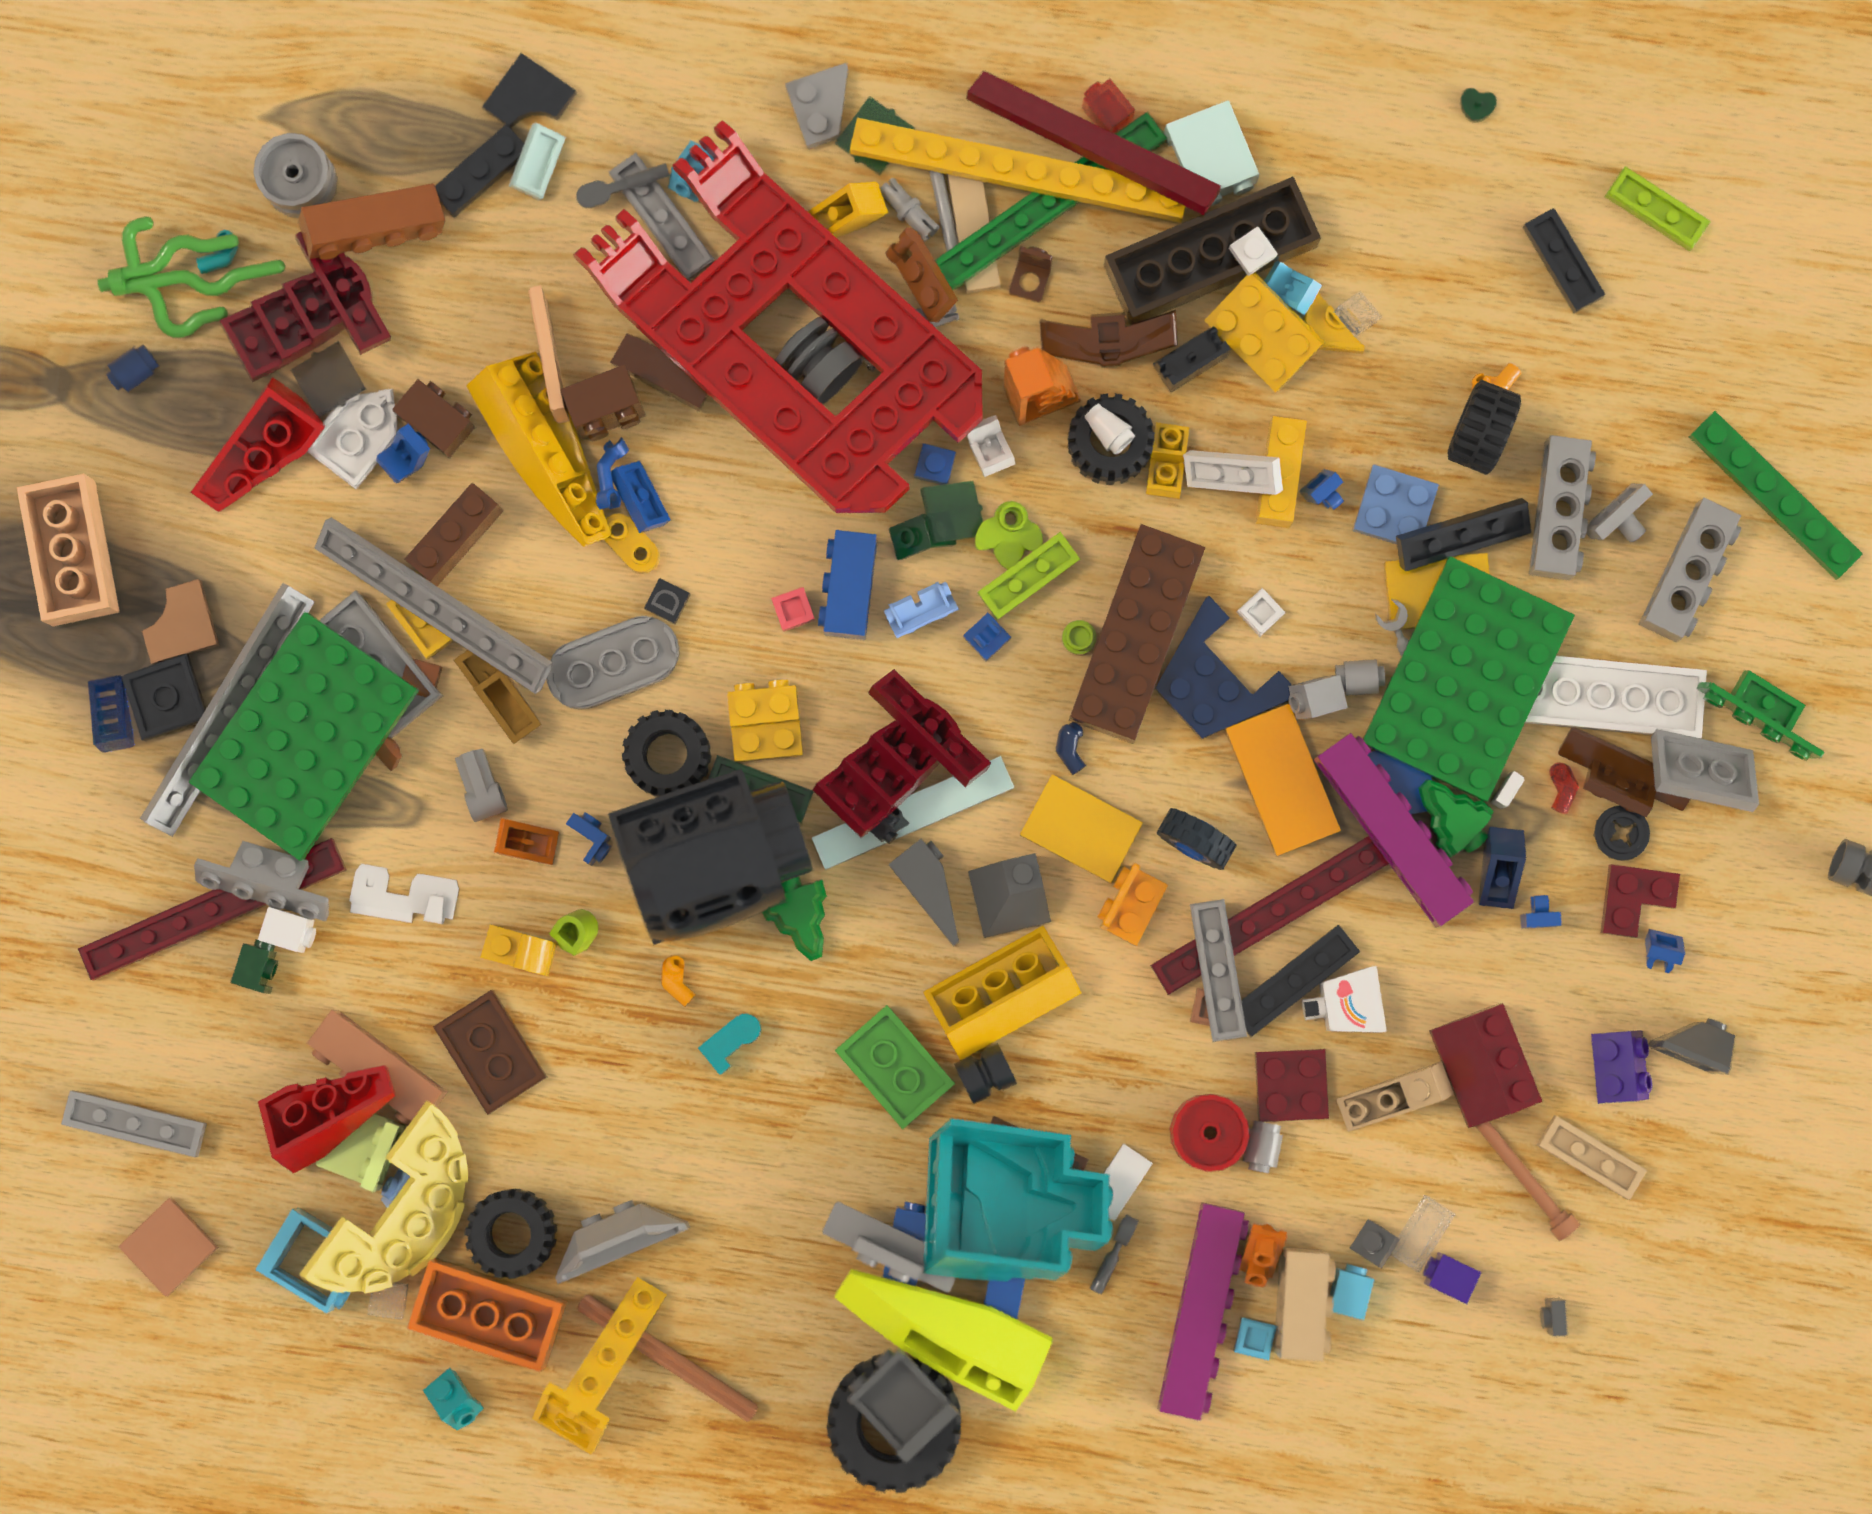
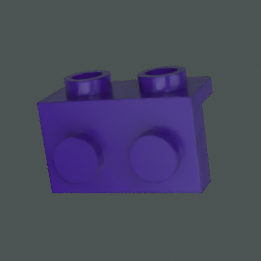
(1621, 1066)

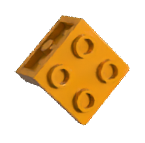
(1133, 904)

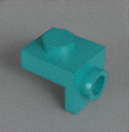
(452, 1400)

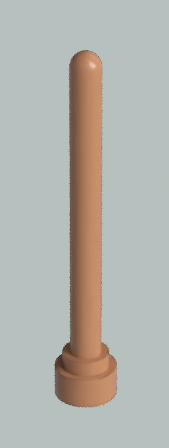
(1560, 1221)

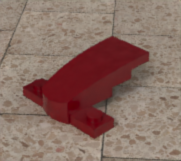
(306, 316)
(898, 757)

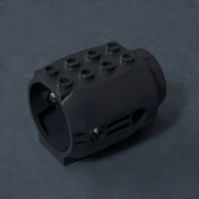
(709, 854)

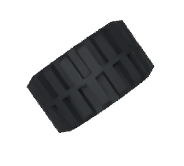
(1484, 427)
(1111, 468)
(646, 732)
(481, 1239)

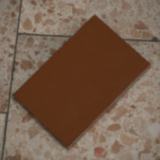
(490, 1052)

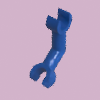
(608, 495)

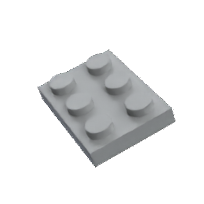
(1704, 770)

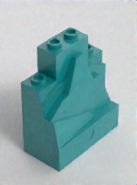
(1009, 1203)

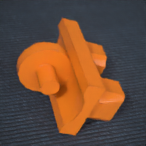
(1262, 1254)

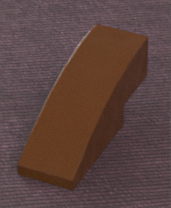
(658, 371)

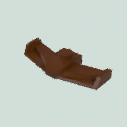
(1109, 339)

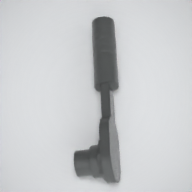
(599, 192)

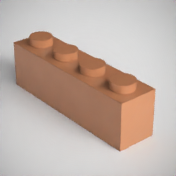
(355, 1049)

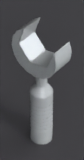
(1396, 625)

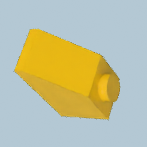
(850, 208)

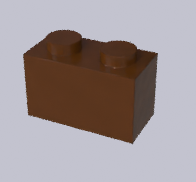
(434, 418)

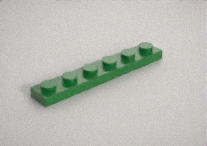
(1775, 495)

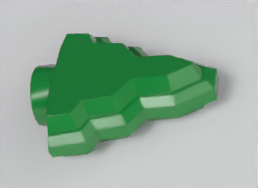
(1455, 818)
(801, 916)

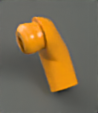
(1504, 379)
(672, 980)

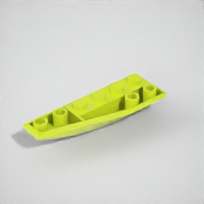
(951, 1335)

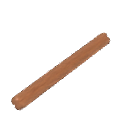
(676, 1363)

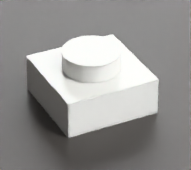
(1253, 251)

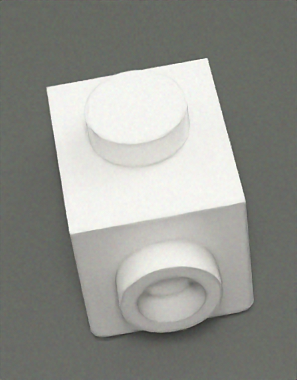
(990, 446)

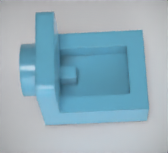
(1292, 287)

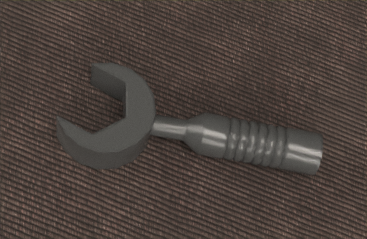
(1111, 1259)

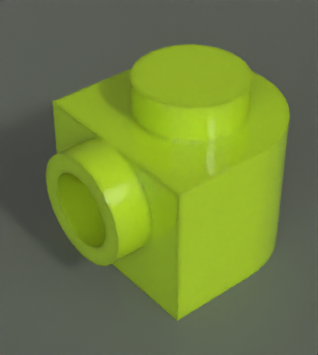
(575, 931)

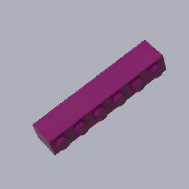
(1394, 830)
(1201, 1312)

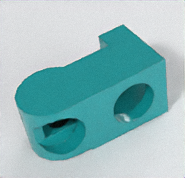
(739, 1031)

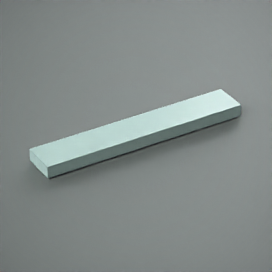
(919, 810)

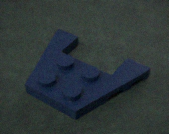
(1204, 689)

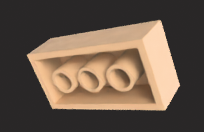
(68, 550)

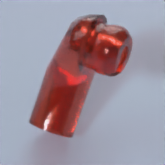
(1566, 786)

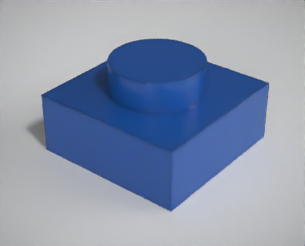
(935, 464)

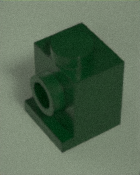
(255, 966)

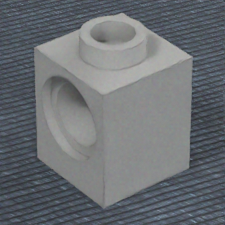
(1317, 697)

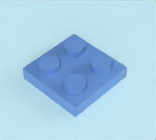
(1394, 504)

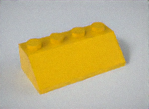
(1002, 992)

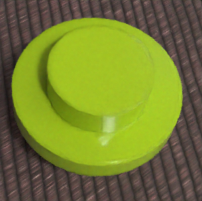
(1079, 637)

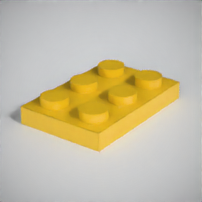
(1264, 331)

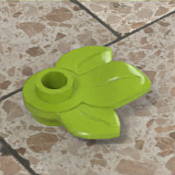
(1006, 539)

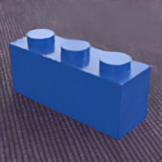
(848, 584)

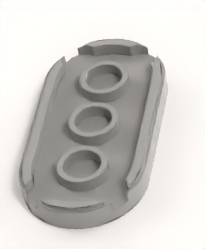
(613, 662)

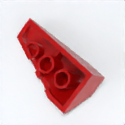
(268, 438)
(317, 1117)

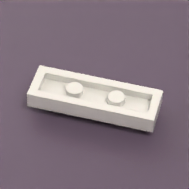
(1233, 472)

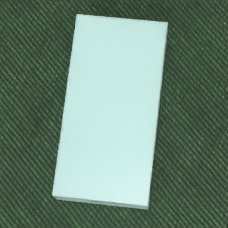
(537, 161)

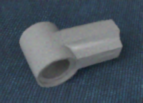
(483, 794)

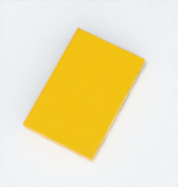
(1415, 586)
(1081, 829)

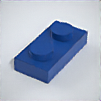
(639, 496)

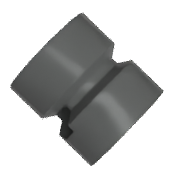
(1852, 866)

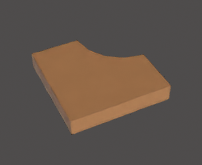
(184, 626)

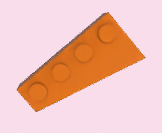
(1037, 384)

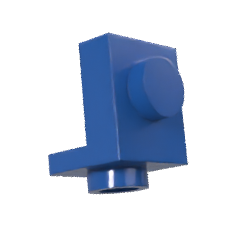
(405, 455)
(589, 828)

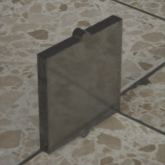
(328, 379)

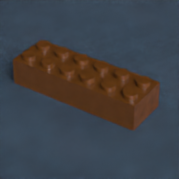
(1137, 634)

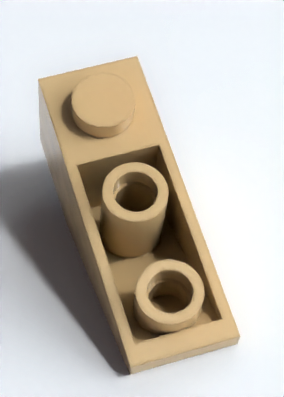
(1395, 1096)

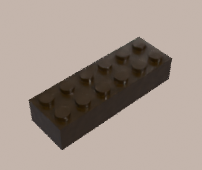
(1196, 254)

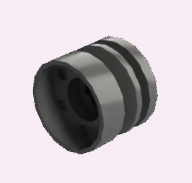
(812, 357)

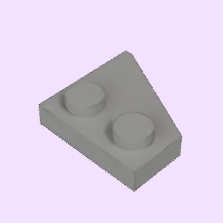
(819, 104)

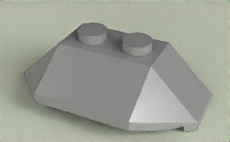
(616, 1237)

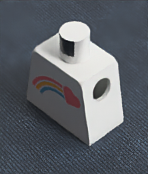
(1349, 1003)

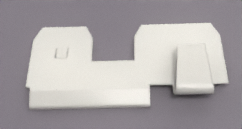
(428, 896)

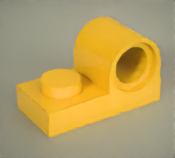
(518, 950)

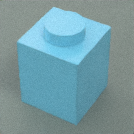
(1351, 1291)

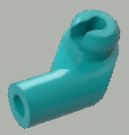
(218, 259)

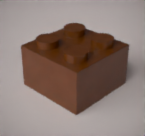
(603, 403)

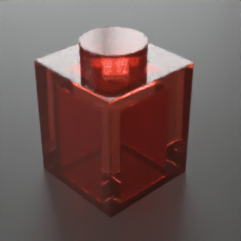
(1107, 106)

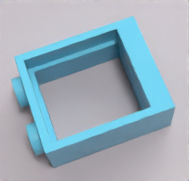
(277, 1251)

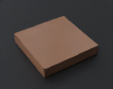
(168, 1247)

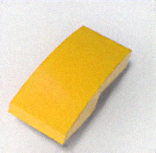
(1167, 460)

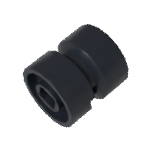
(985, 1073)

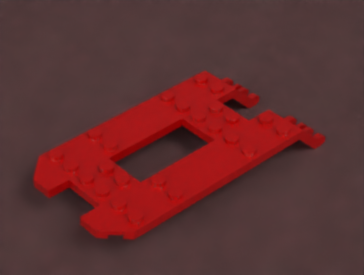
(776, 250)

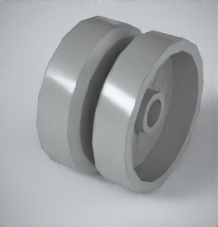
(285, 158)

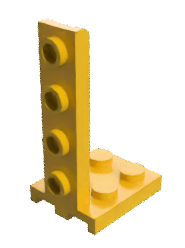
(574, 1411)

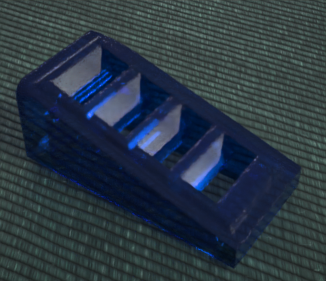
(124, 737)

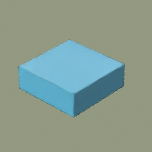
(1255, 1338)

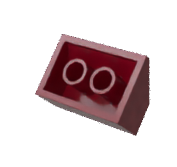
(1485, 1065)

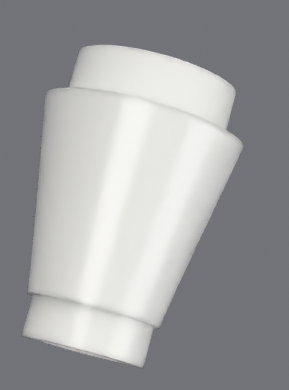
(1110, 429)

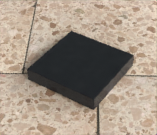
(164, 697)

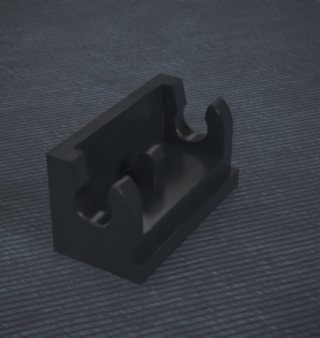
(1191, 359)

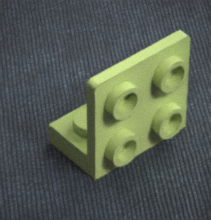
(364, 1152)

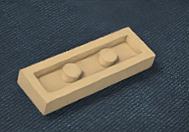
(1591, 1157)

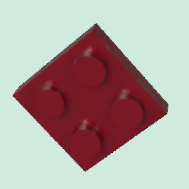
(1291, 1085)

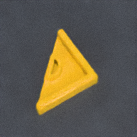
(1330, 329)

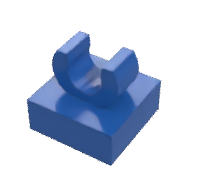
(1323, 489)
(986, 637)
(1540, 914)
(1665, 948)

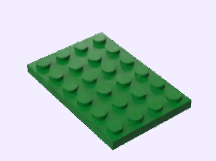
(1468, 679)
(303, 736)

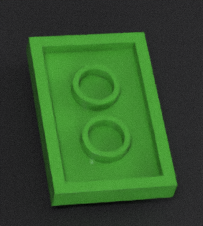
(894, 1067)

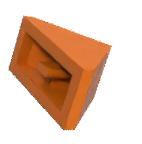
(526, 842)

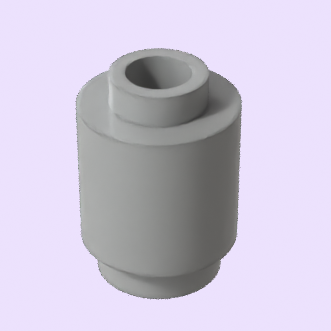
(1361, 676)
(1263, 1146)

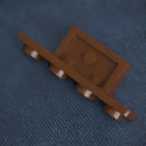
(1616, 773)

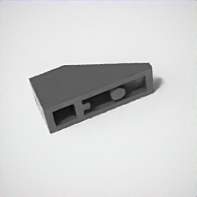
(926, 881)

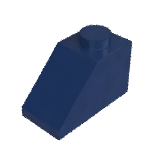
(1502, 867)

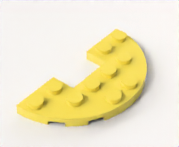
(414, 1223)

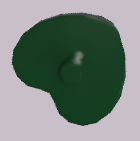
(1477, 105)

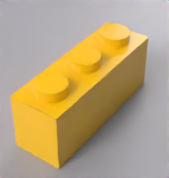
(1284, 441)

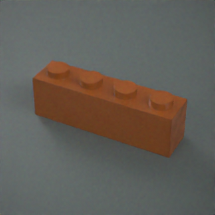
(371, 221)

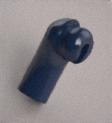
(1066, 747)

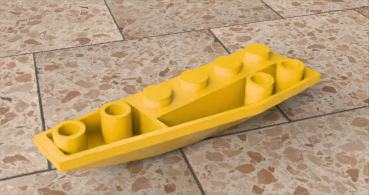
(542, 451)

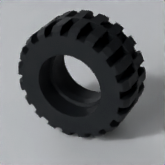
(880, 1469)

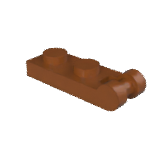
(922, 275)

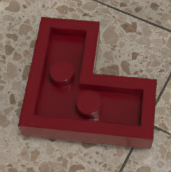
(1629, 889)

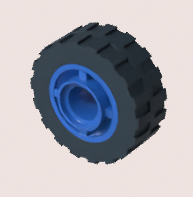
(1196, 839)

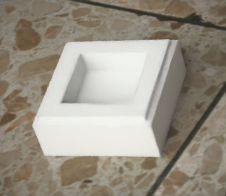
(1260, 612)
(1507, 790)

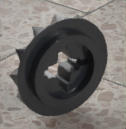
(1637, 836)

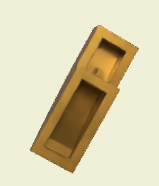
(499, 696)

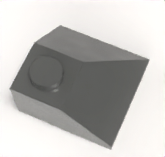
(1009, 895)
(1699, 1045)

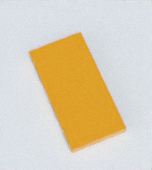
(1282, 780)

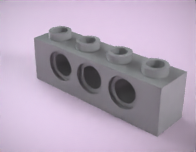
(1545, 558)
(1660, 614)

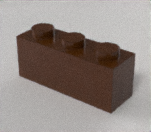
(454, 534)

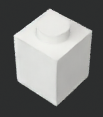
(287, 930)

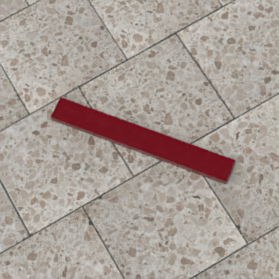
(1093, 142)
(1278, 909)
(192, 919)

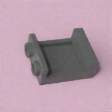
(902, 1403)

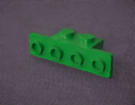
(1766, 707)

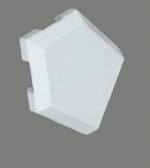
(357, 435)

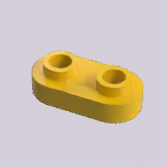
(630, 542)

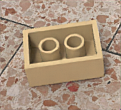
(1303, 1304)

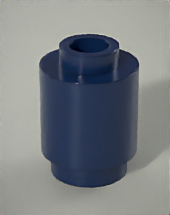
(132, 368)

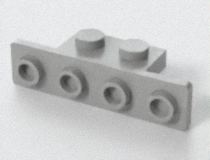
(264, 877)
(882, 1244)

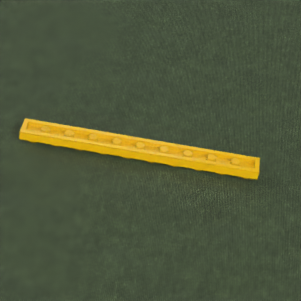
(1009, 169)

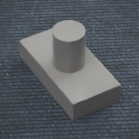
(1620, 515)

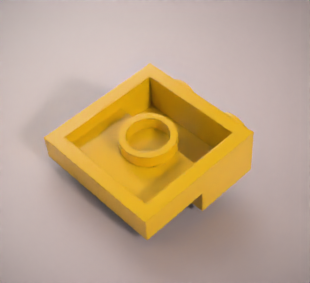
(765, 721)

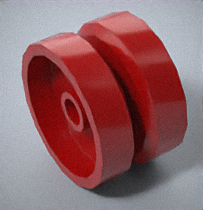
(1210, 1153)

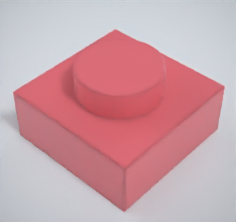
(793, 609)

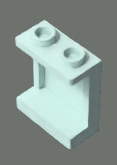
(1214, 148)

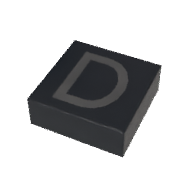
(667, 601)

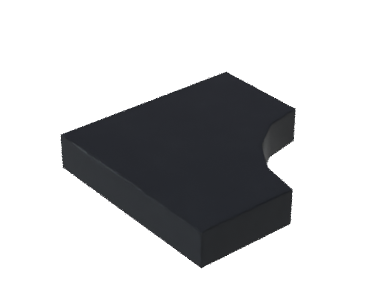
(528, 91)

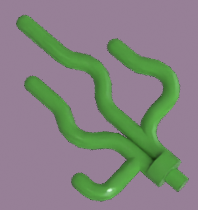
(139, 276)

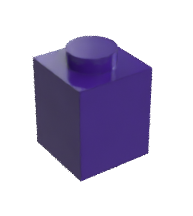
(1451, 1277)

